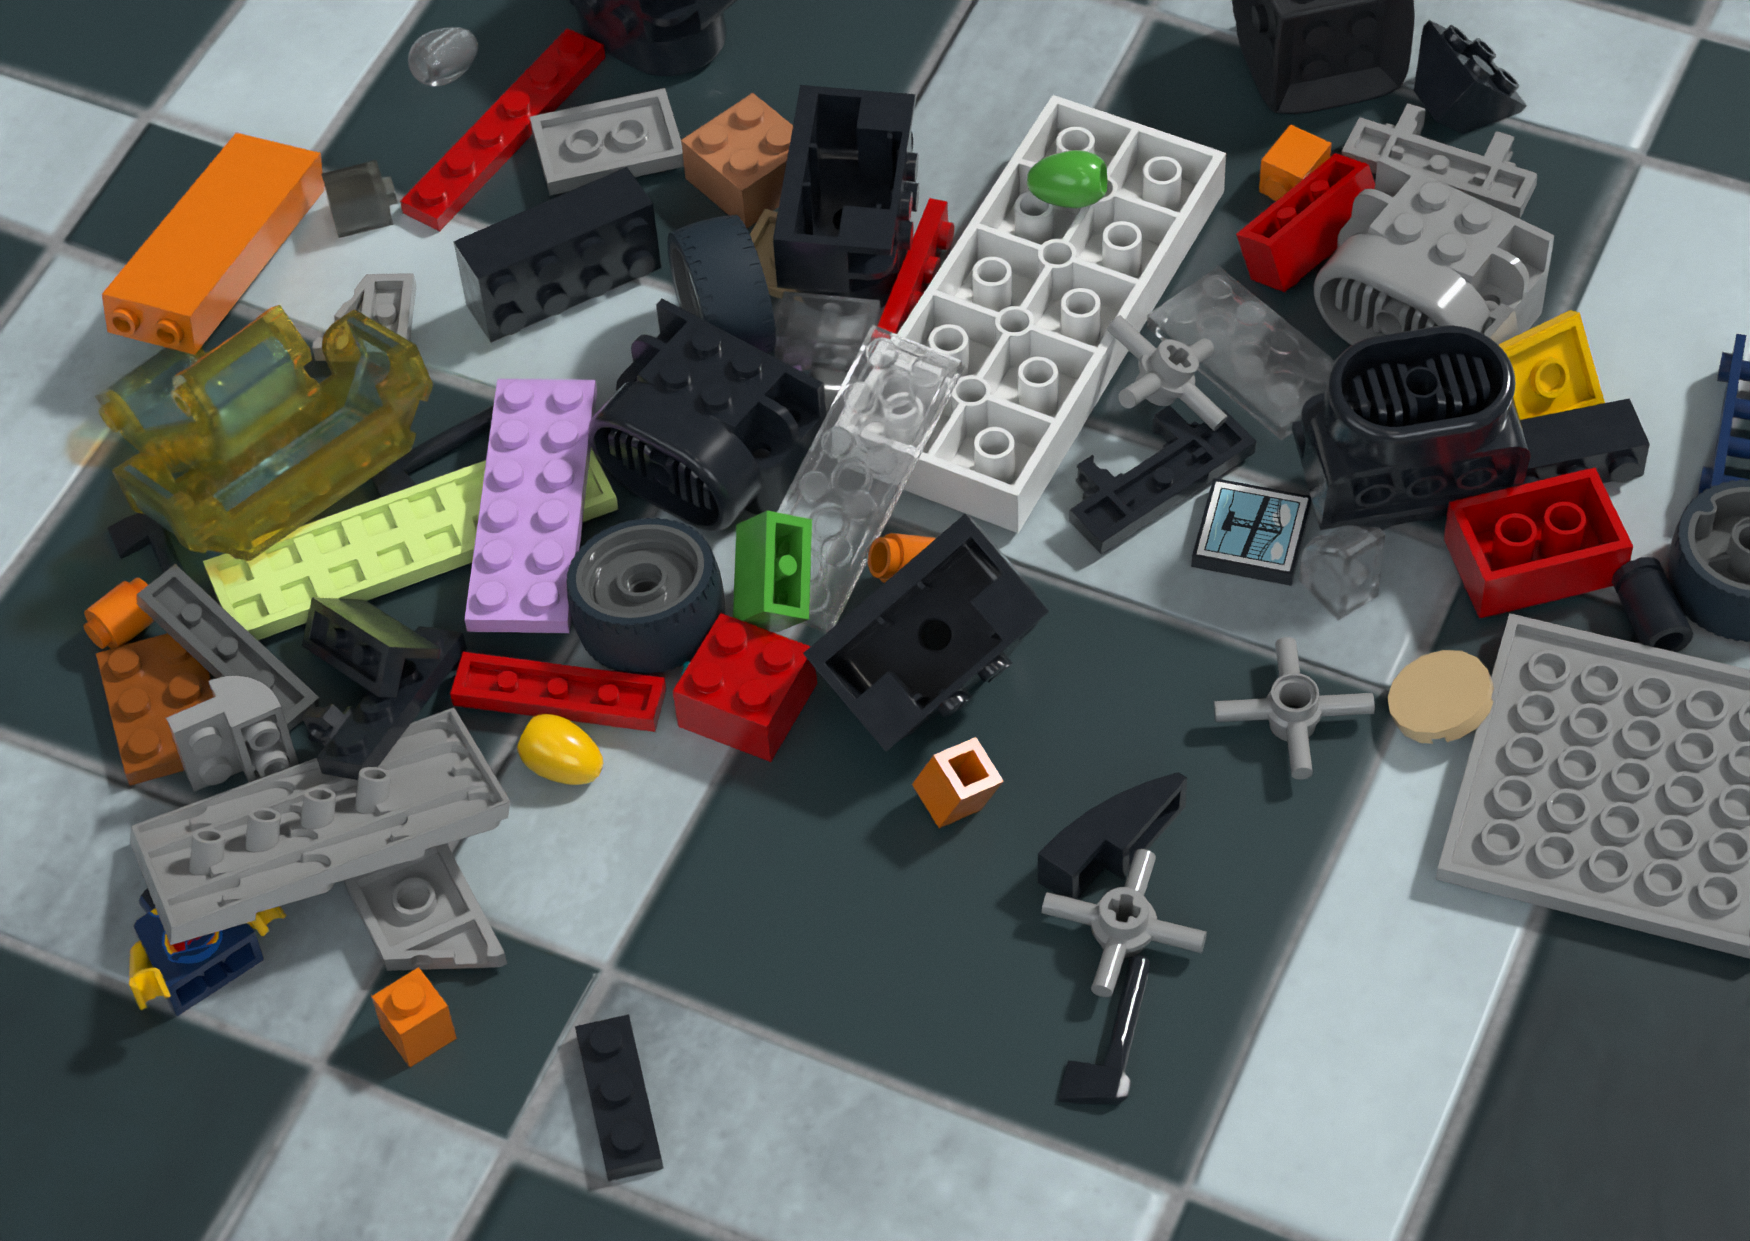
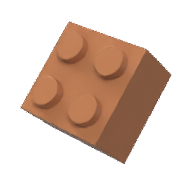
(740, 158)

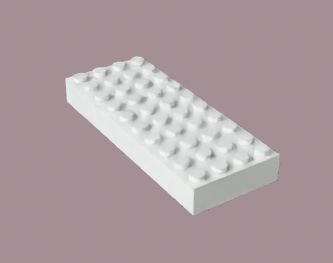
(1033, 302)

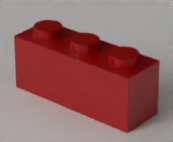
(1303, 223)

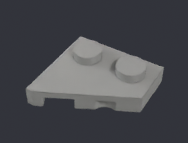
(384, 299)

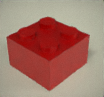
(744, 687)

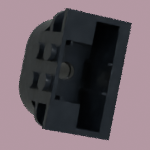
(657, 34)
(847, 193)
(706, 423)
(1411, 427)
(880, 650)

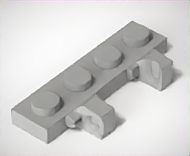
(1483, 177)

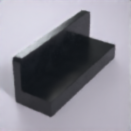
(363, 642)

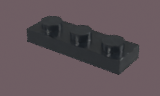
(619, 1098)

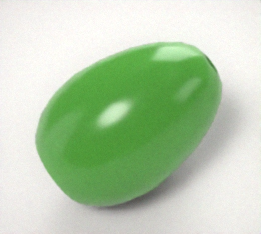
(1069, 179)

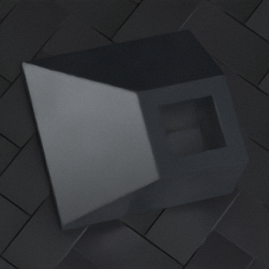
(1462, 81)

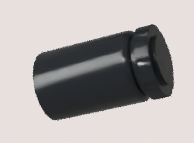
(1652, 605)

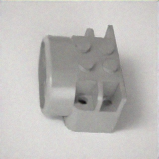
(1429, 259)

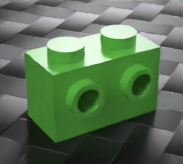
(772, 570)

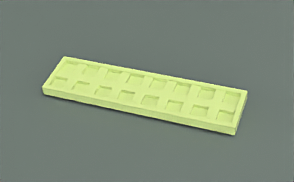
(368, 550)

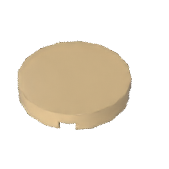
(1441, 696)

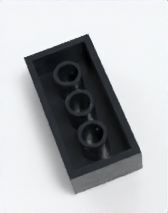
(558, 254)

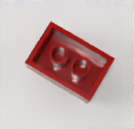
(1536, 542)

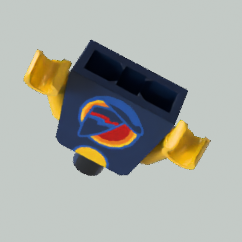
(194, 967)

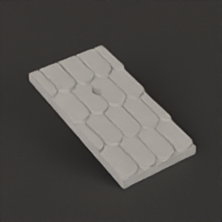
(309, 829)

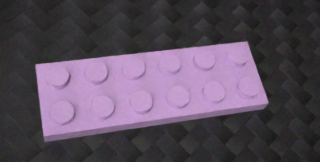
(531, 506)

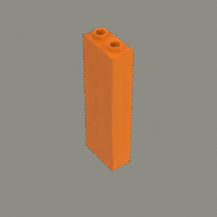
(213, 243)

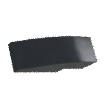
(1110, 835)

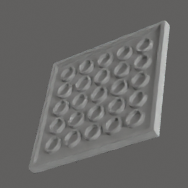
(1610, 786)

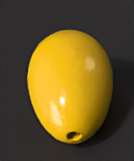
(559, 750)

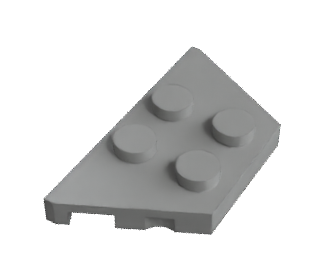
(425, 915)

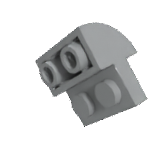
(233, 734)

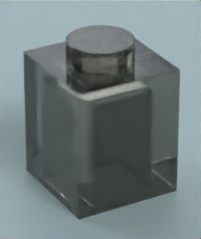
(359, 198)

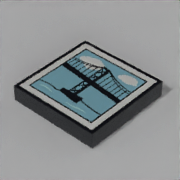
(1252, 531)

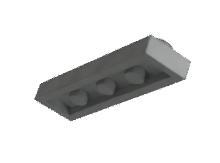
(220, 640)

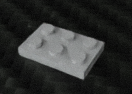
(605, 137)

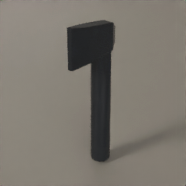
(396, 477)
(139, 531)
(1108, 1083)

